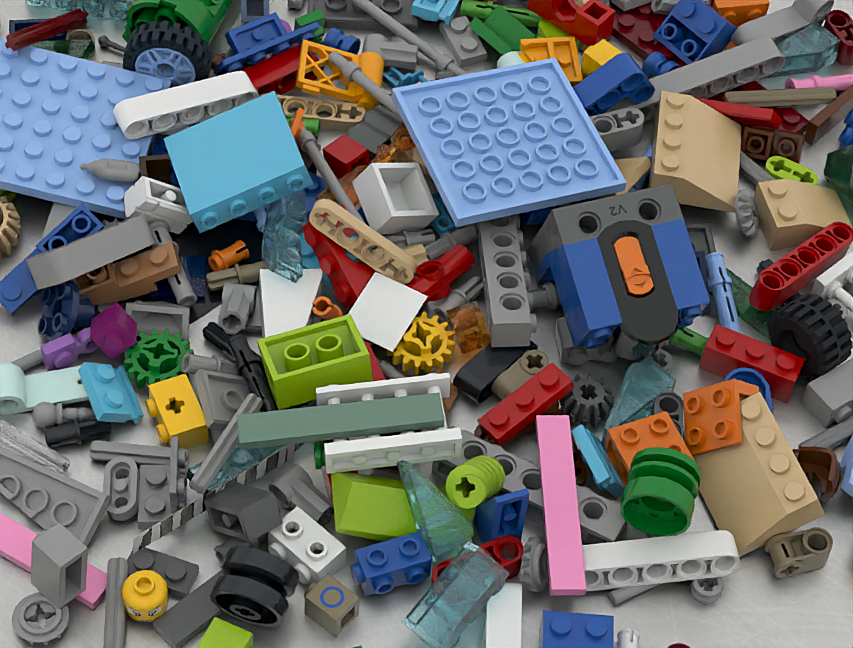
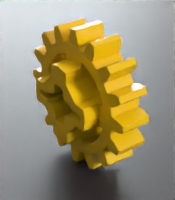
(424, 345)

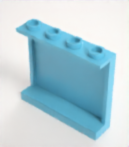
(237, 162)

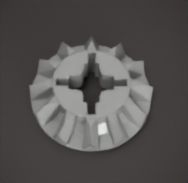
(746, 213)
(535, 564)
(26, 613)

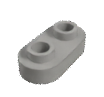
(122, 490)

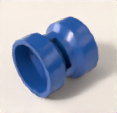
(336, 39)
(657, 65)

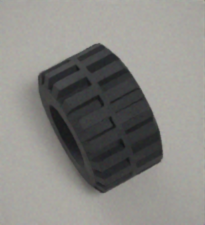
(811, 331)

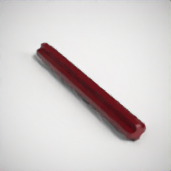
(46, 29)

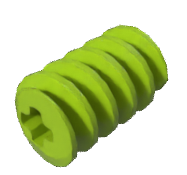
(475, 481)

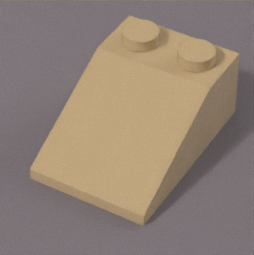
(795, 211)

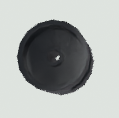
(254, 586)

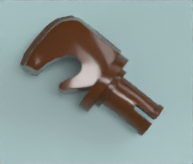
(820, 469)

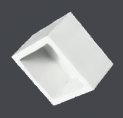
(395, 197)

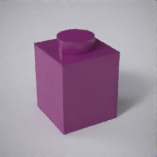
(113, 331)

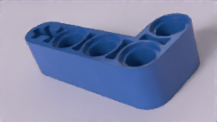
(612, 83)

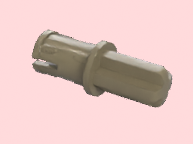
(239, 275)

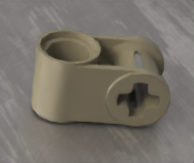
(520, 372)
(793, 553)

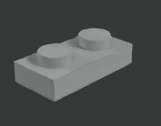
(463, 42)

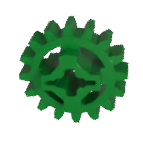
(158, 357)

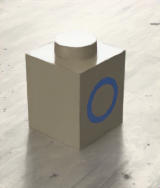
(331, 604)

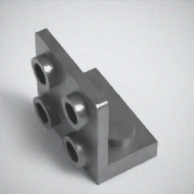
(162, 488)

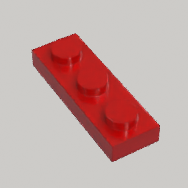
(525, 403)

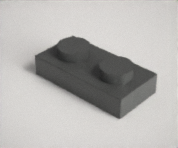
(176, 572)

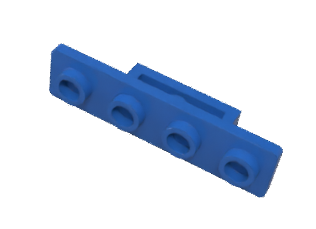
(258, 39)

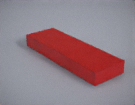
(745, 114)

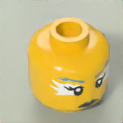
(145, 595)

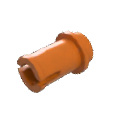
(227, 257)
(325, 309)

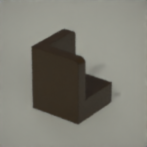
(156, 167)

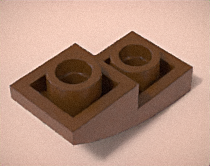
(759, 141)

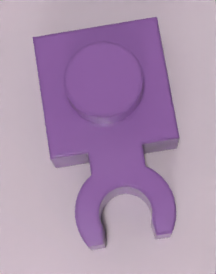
(64, 350)

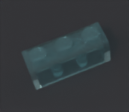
(456, 597)

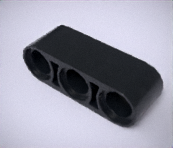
(480, 372)

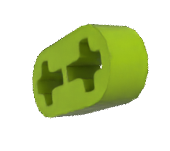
(789, 170)

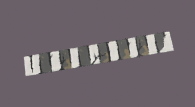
(198, 506)

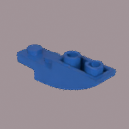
(19, 285)

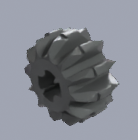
(588, 401)

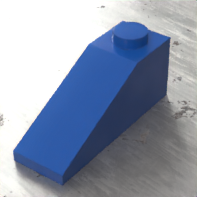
(502, 516)

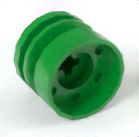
(661, 491)

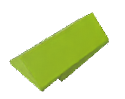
(375, 506)

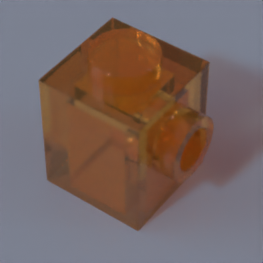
(468, 327)

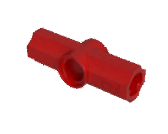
(436, 275)

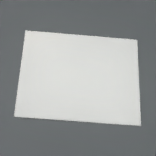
(385, 310)

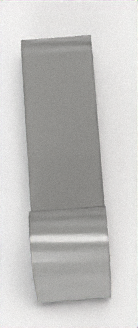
(783, 23)
(620, 128)
(90, 252)

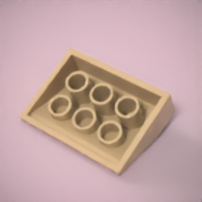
(695, 152)
(759, 484)

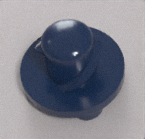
(64, 310)

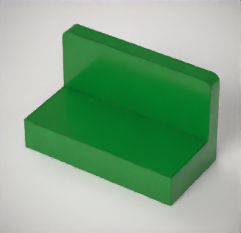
(502, 30)

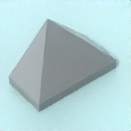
(159, 316)

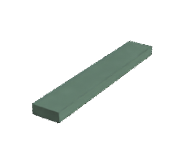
(340, 421)

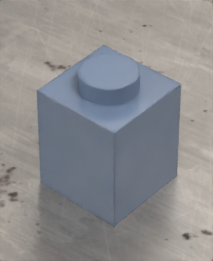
(254, 9)

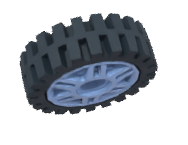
(168, 53)

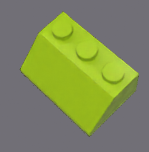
(314, 358)

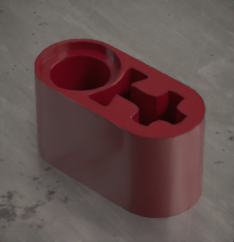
(841, 26)

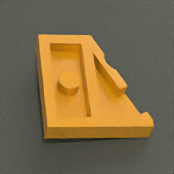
(561, 48)

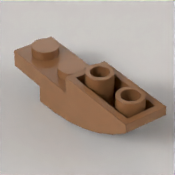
(130, 276)

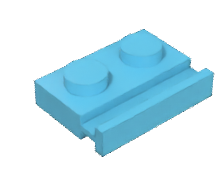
(436, 9)
(110, 393)
(598, 461)

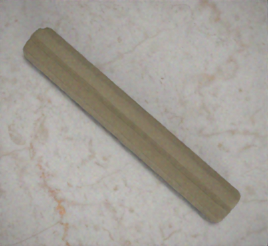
(782, 97)

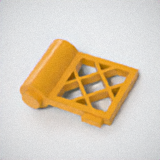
(370, 62)

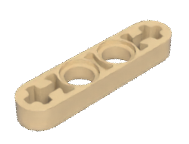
(314, 106)
(366, 238)

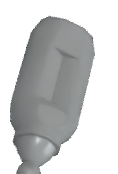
(113, 169)

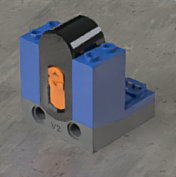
(622, 270)

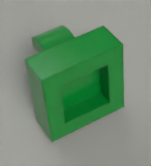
(310, 18)

